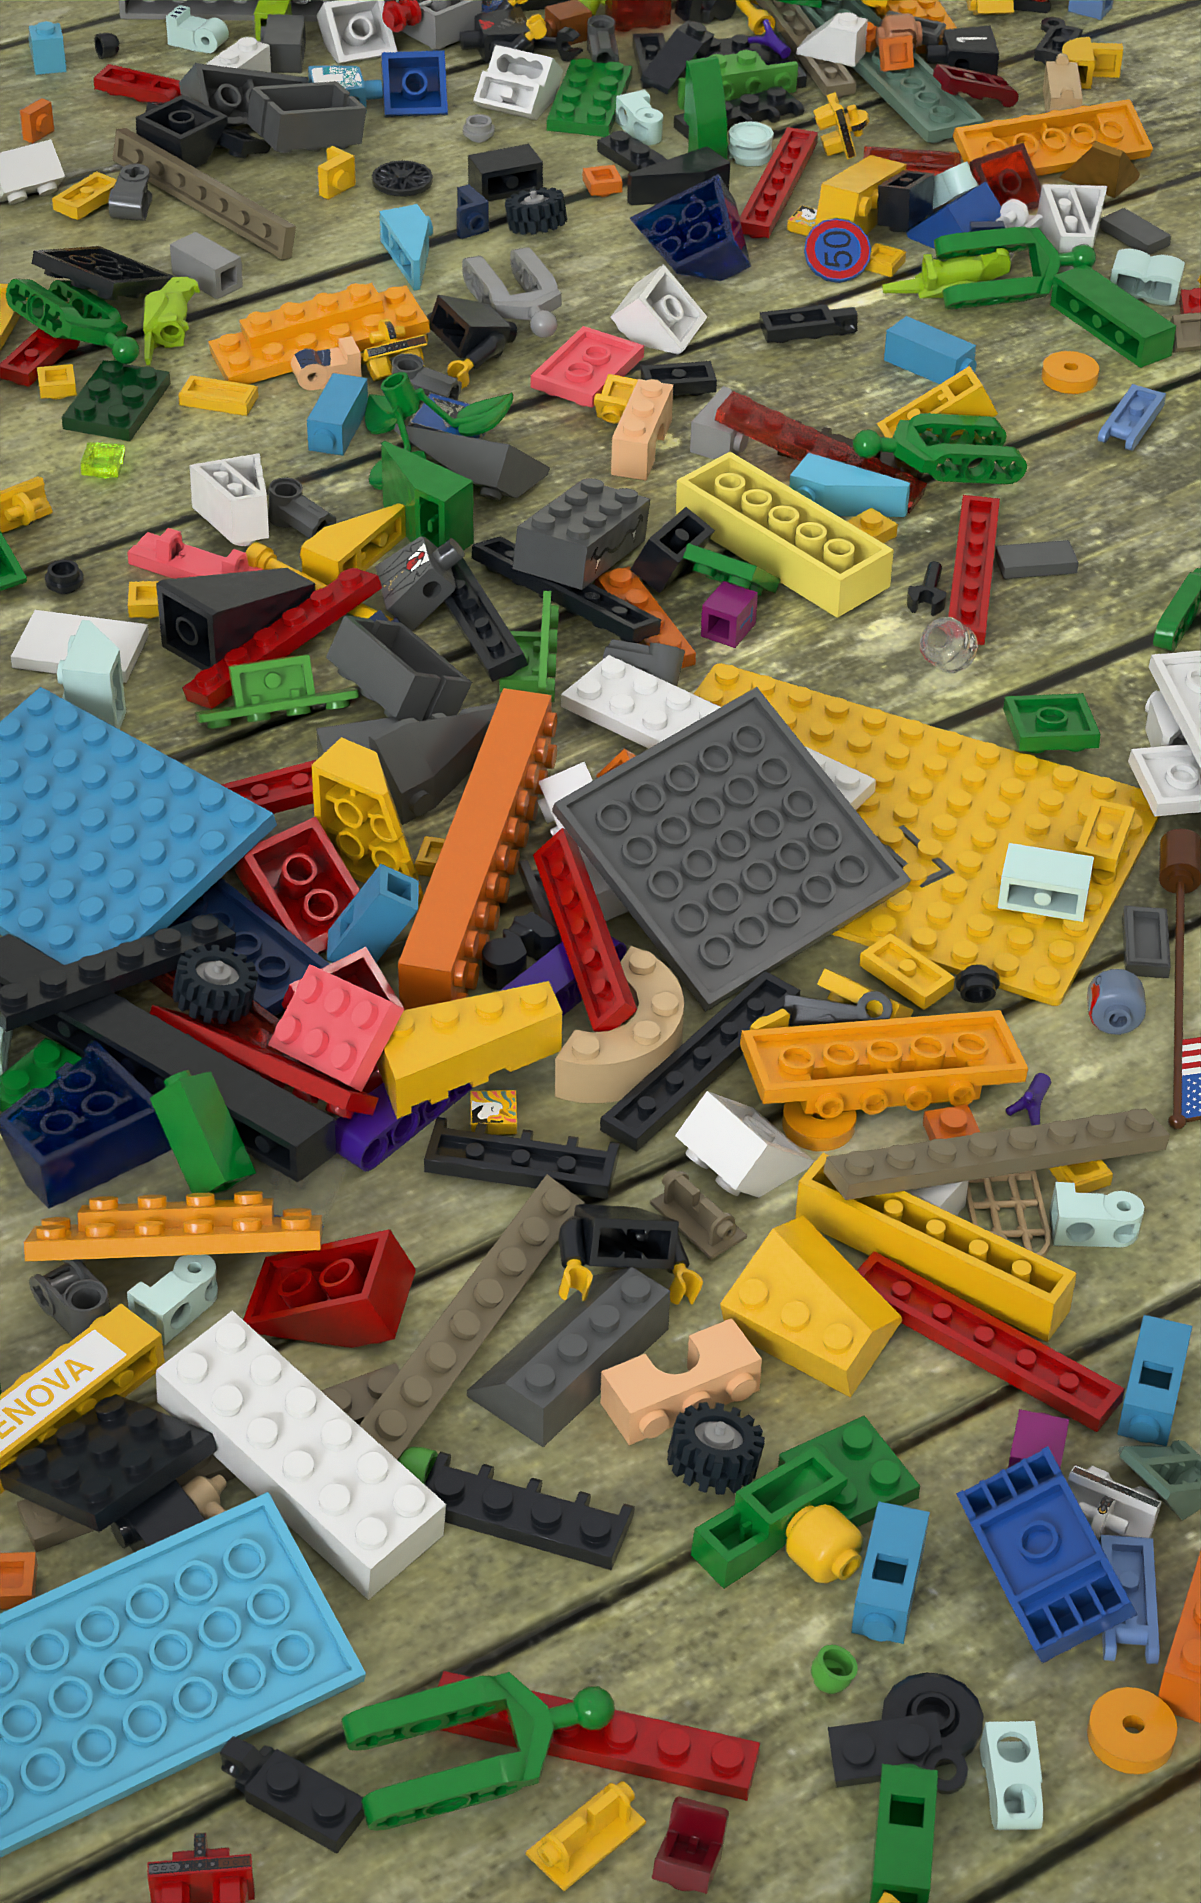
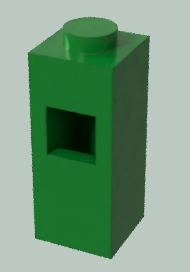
(202, 1133)
(904, 1833)

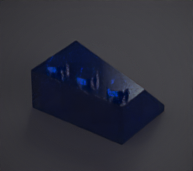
(698, 231)
(82, 1128)

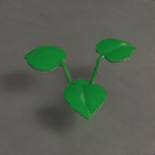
(403, 401)

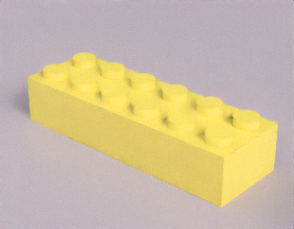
(786, 534)

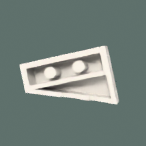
(1070, 215)
(232, 497)

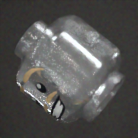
(948, 644)

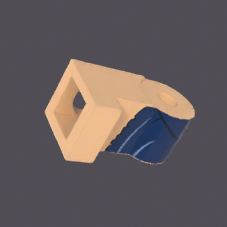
(316, 367)

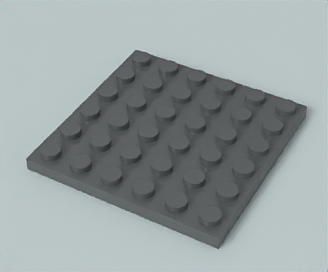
(730, 847)

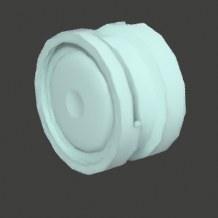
(750, 143)

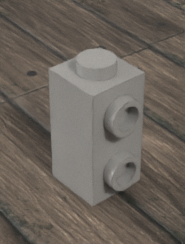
(208, 263)

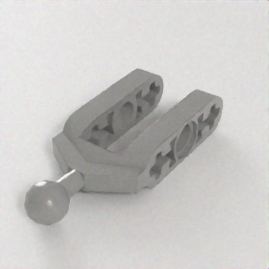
(533, 276)

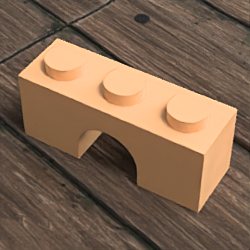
(641, 425)
(647, 1401)

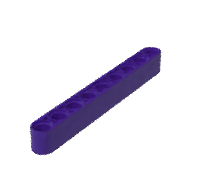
(372, 1139)

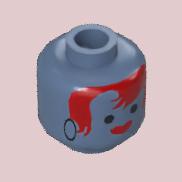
(1116, 997)

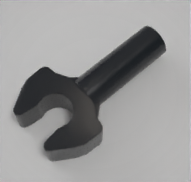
(560, 43)
(928, 591)

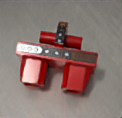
(202, 1876)

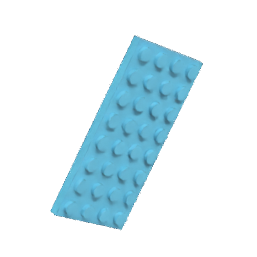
(159, 1666)

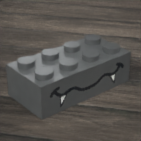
(581, 533)

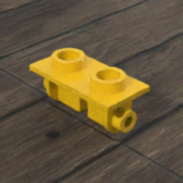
(587, 1835)

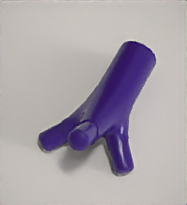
(771, 40)
(1032, 1098)

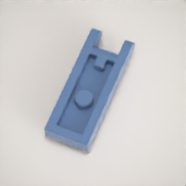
(1133, 416)
(1135, 1568)

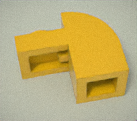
(1094, 59)

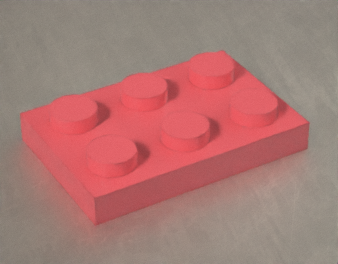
(583, 364)
(336, 1027)

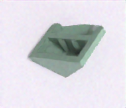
(1169, 1472)

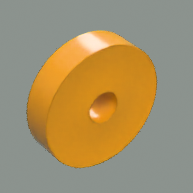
(1070, 372)
(816, 1133)
(1130, 1751)

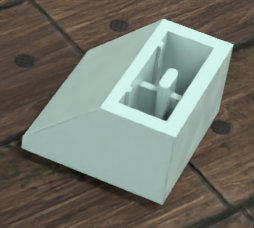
(93, 675)

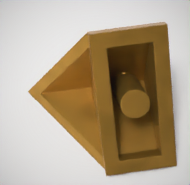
(1103, 167)

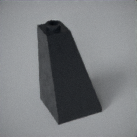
(221, 612)

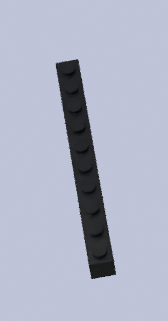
(269, 1119)

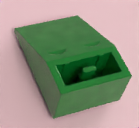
(434, 498)

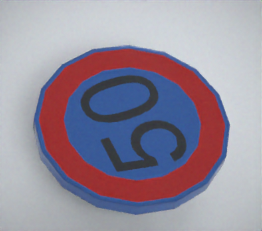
(837, 250)

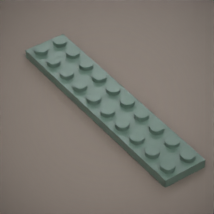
(909, 90)

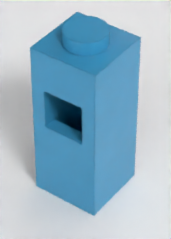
(927, 350)
(337, 414)
(374, 915)
(1154, 1380)
(890, 1573)

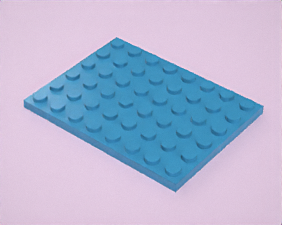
(105, 831)

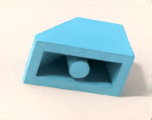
(47, 48)

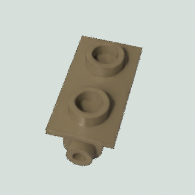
(697, 1215)

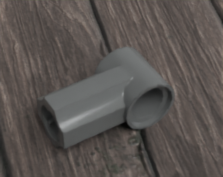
(601, 39)
(426, 378)
(292, 509)
(657, 659)

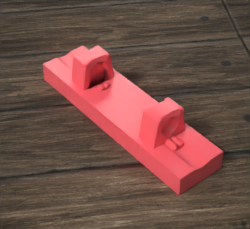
(173, 559)

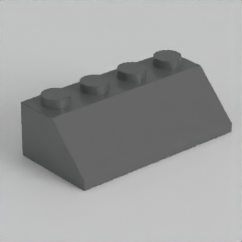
(561, 1361)

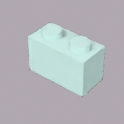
(1045, 882)

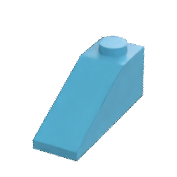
(406, 238)
(849, 489)

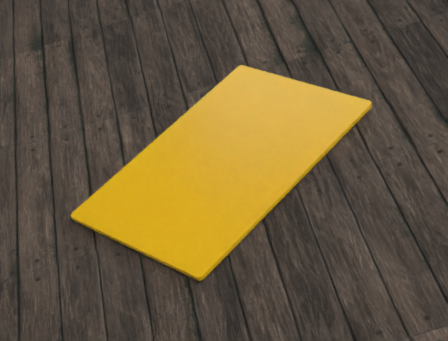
(965, 808)

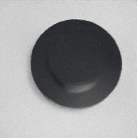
(64, 576)
(977, 983)

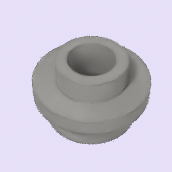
(478, 128)

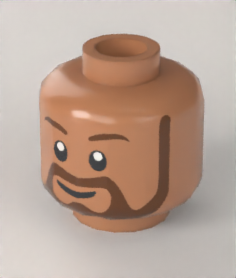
(900, 25)

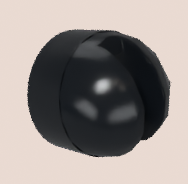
(106, 45)

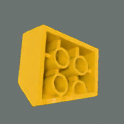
(360, 812)
(811, 1307)

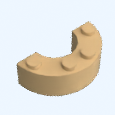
(612, 1062)

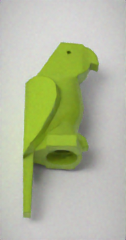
(941, 274)
(166, 315)

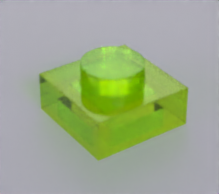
(102, 460)

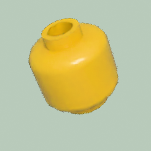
(824, 1543)

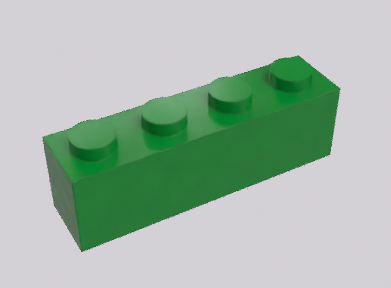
(1113, 315)

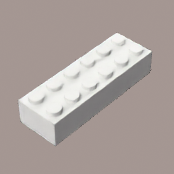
(305, 1451)

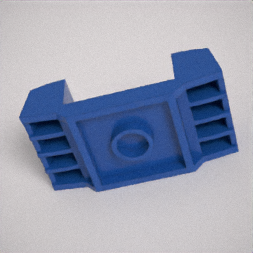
(1045, 1555)

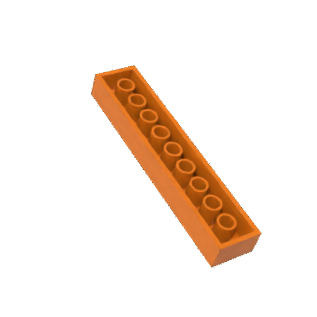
(479, 853)

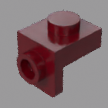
(691, 1845)

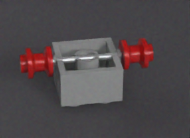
(432, 21)

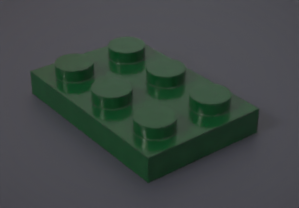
(116, 400)

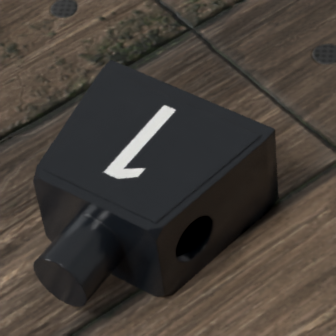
(966, 49)

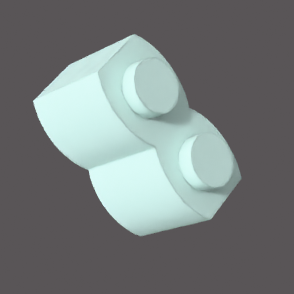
(1148, 277)

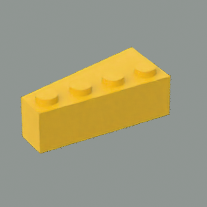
(854, 192)
(466, 1042)

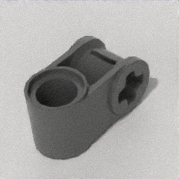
(130, 195)
(71, 1296)

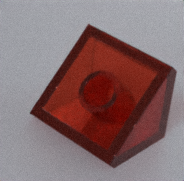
(1009, 175)

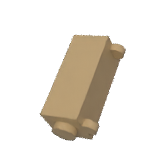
(1062, 85)

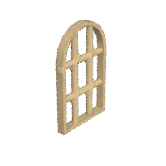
(1015, 1201)

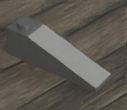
(229, 88)
(490, 465)
(429, 756)

